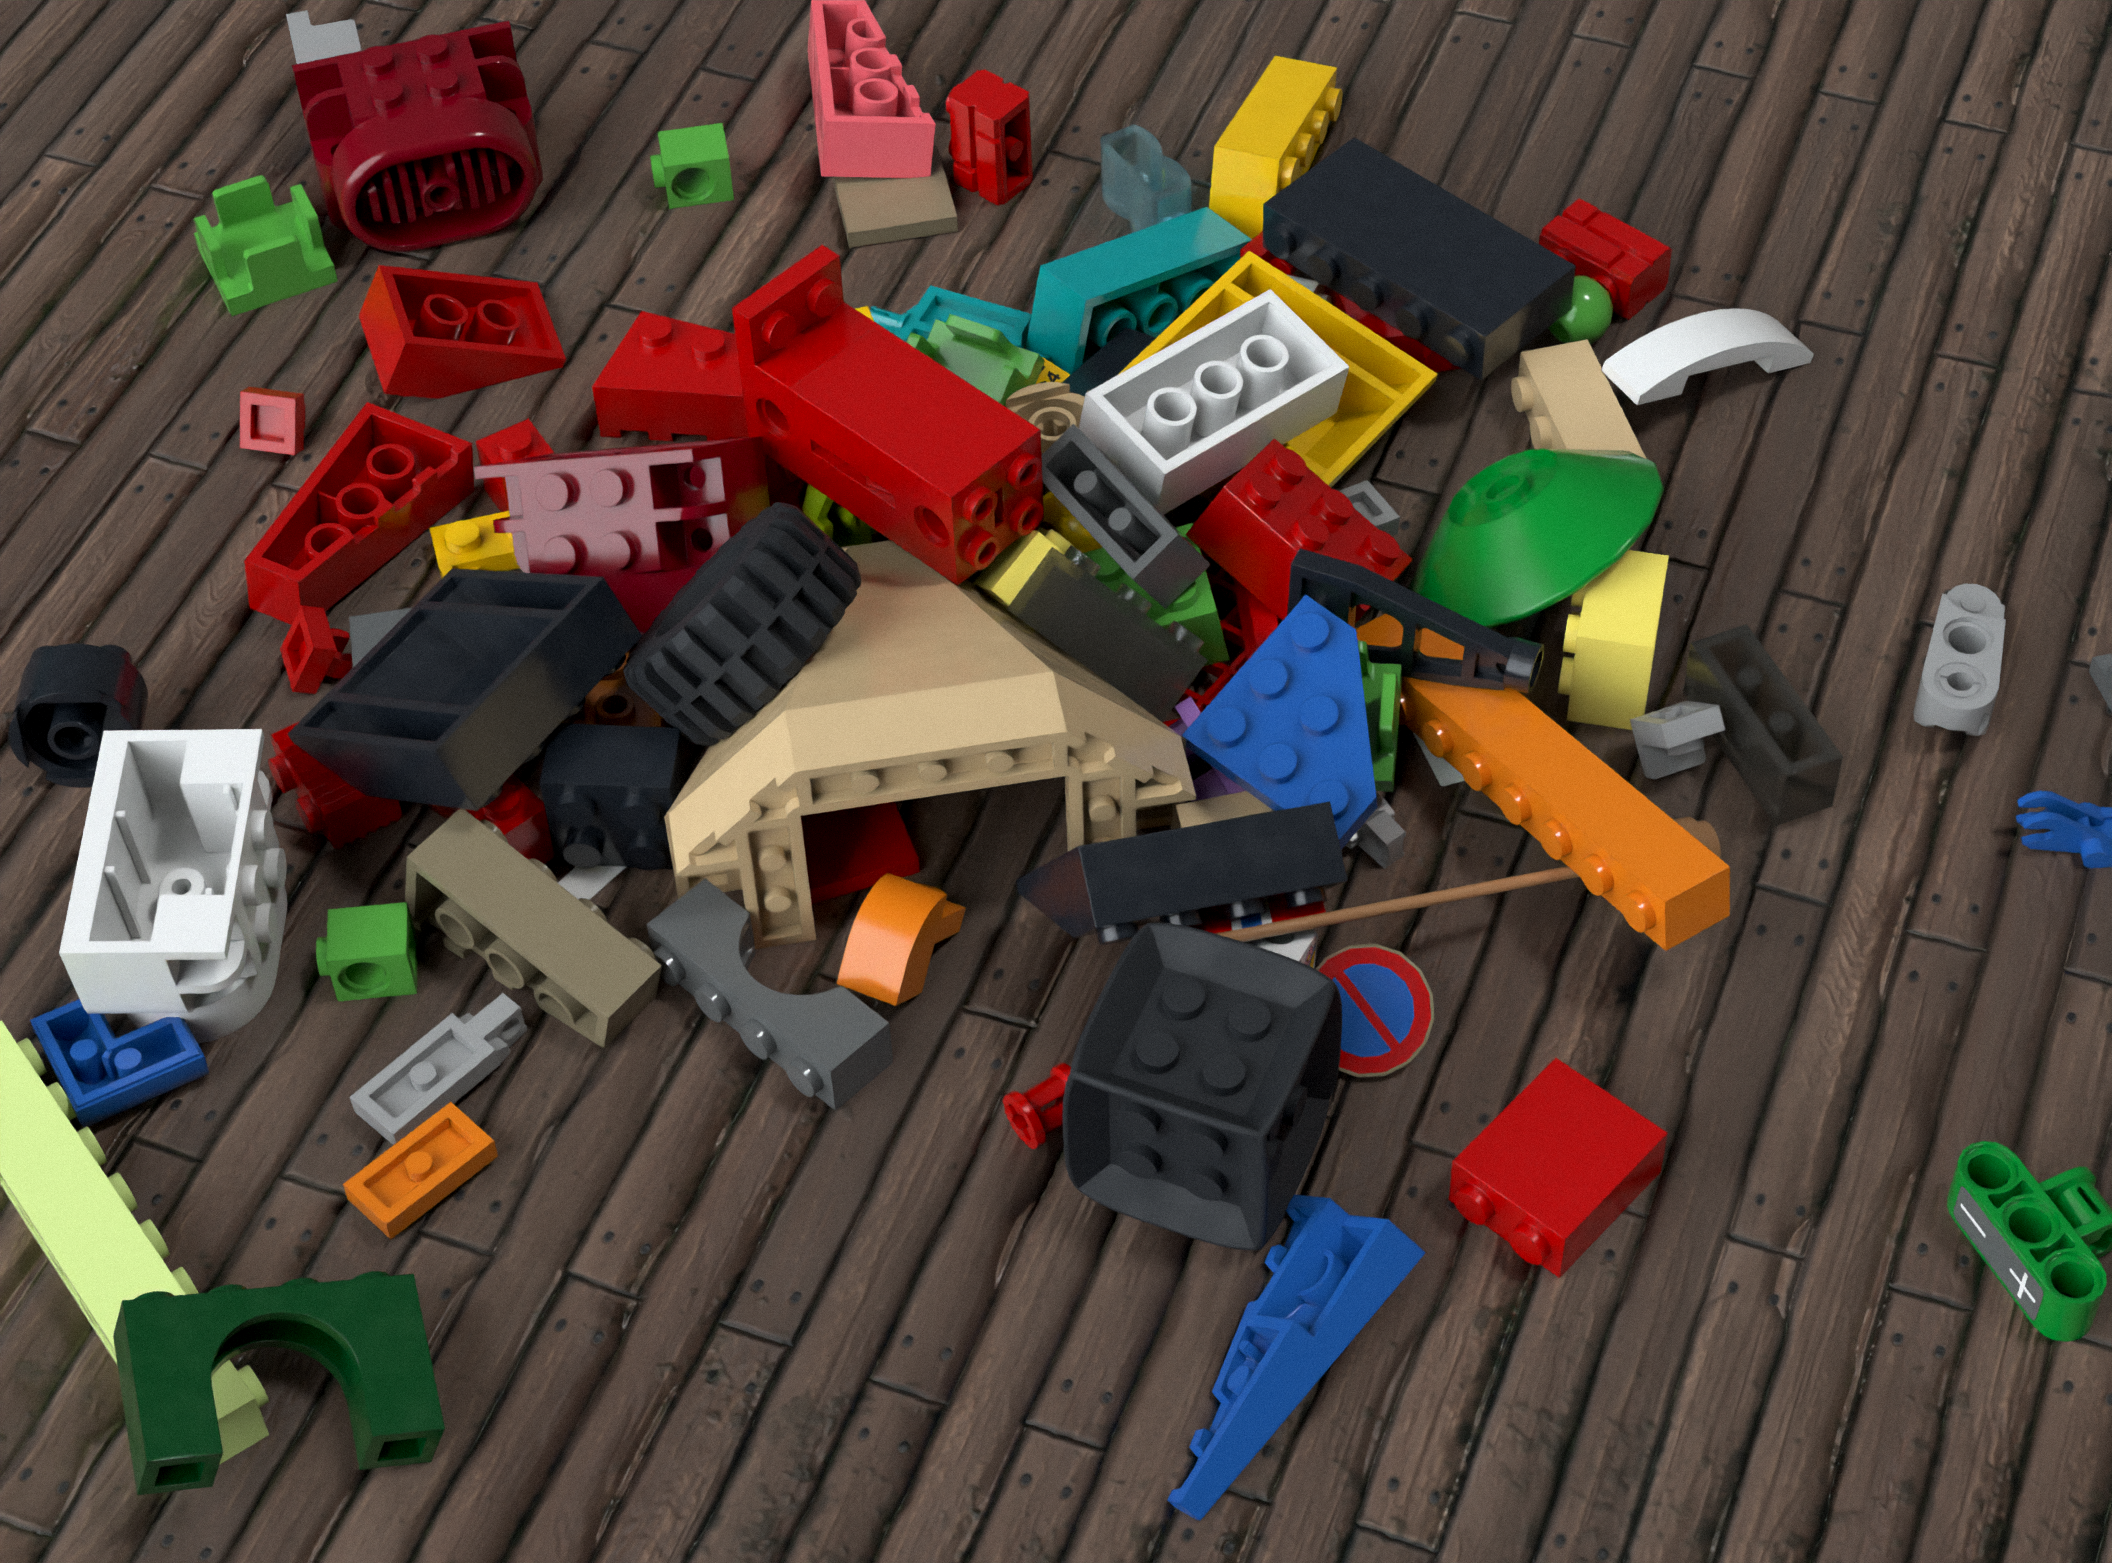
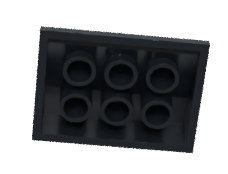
(1190, 873)

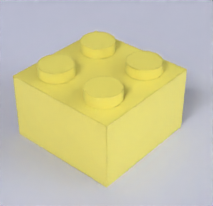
(1613, 641)

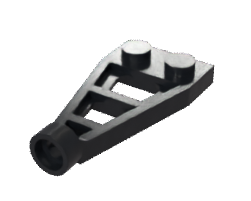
(1344, 585)

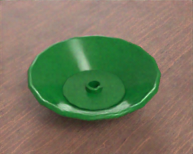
(1536, 531)

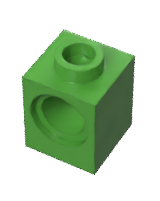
(693, 166)
(369, 951)

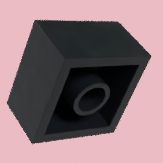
(611, 792)

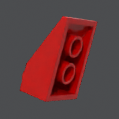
(455, 331)

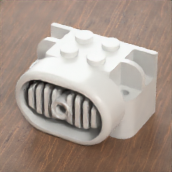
(178, 882)

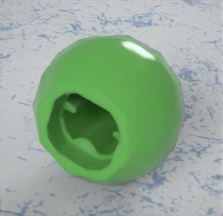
(1589, 313)

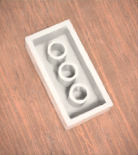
(1214, 400)

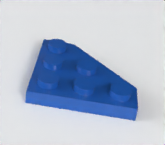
(1296, 721)

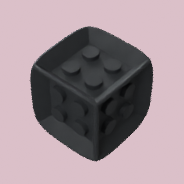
(1202, 1085)

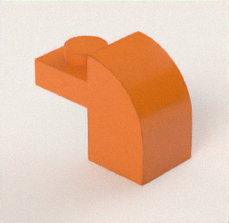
(895, 938)

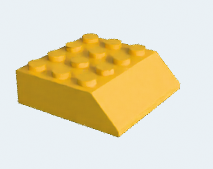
(1379, 379)

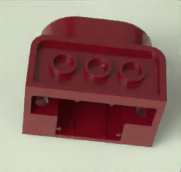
(423, 138)
(631, 513)

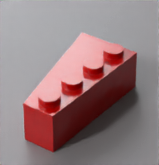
(672, 381)
(357, 511)

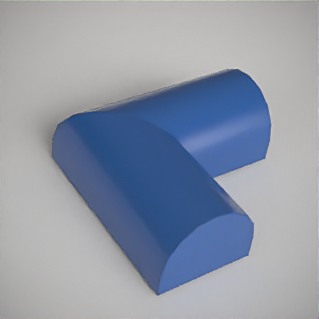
(112, 1073)

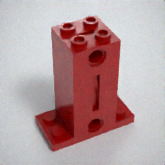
(882, 424)

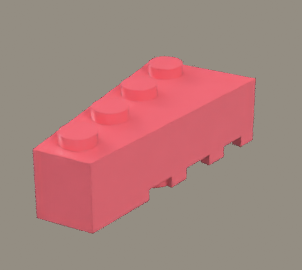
(862, 106)

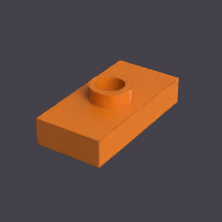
(420, 1170)

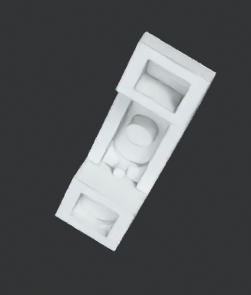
(1664, 358)

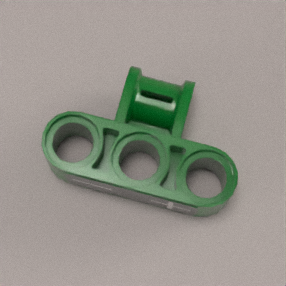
(2059, 1216)

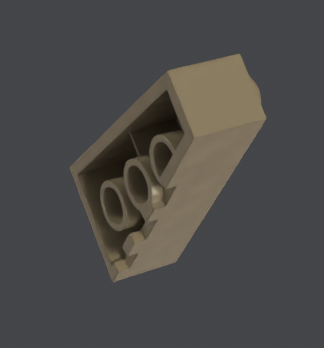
(528, 928)

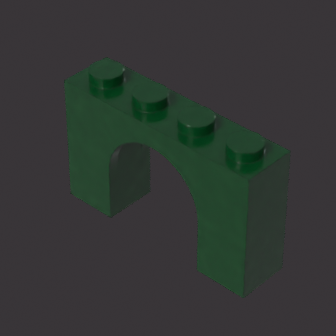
(358, 1328)

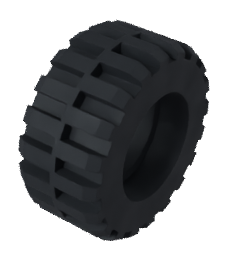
(743, 624)

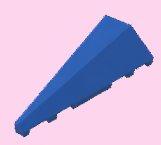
(1317, 1301)

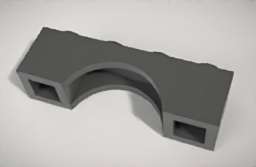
(822, 1040)

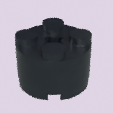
(68, 702)

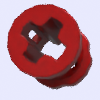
(1025, 1108)

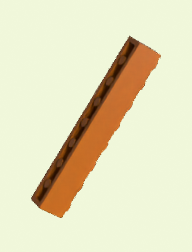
(1564, 797)

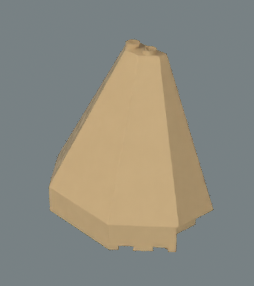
(911, 701)

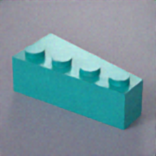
(1128, 283)

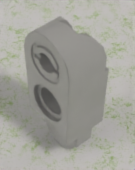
(1963, 662)

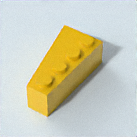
(1272, 139)

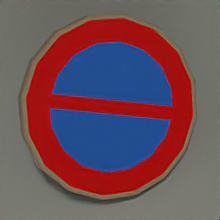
(1383, 1008)

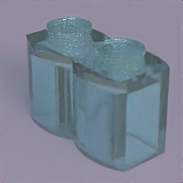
(1140, 180)

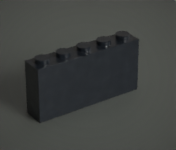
(1418, 257)

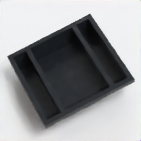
(468, 685)

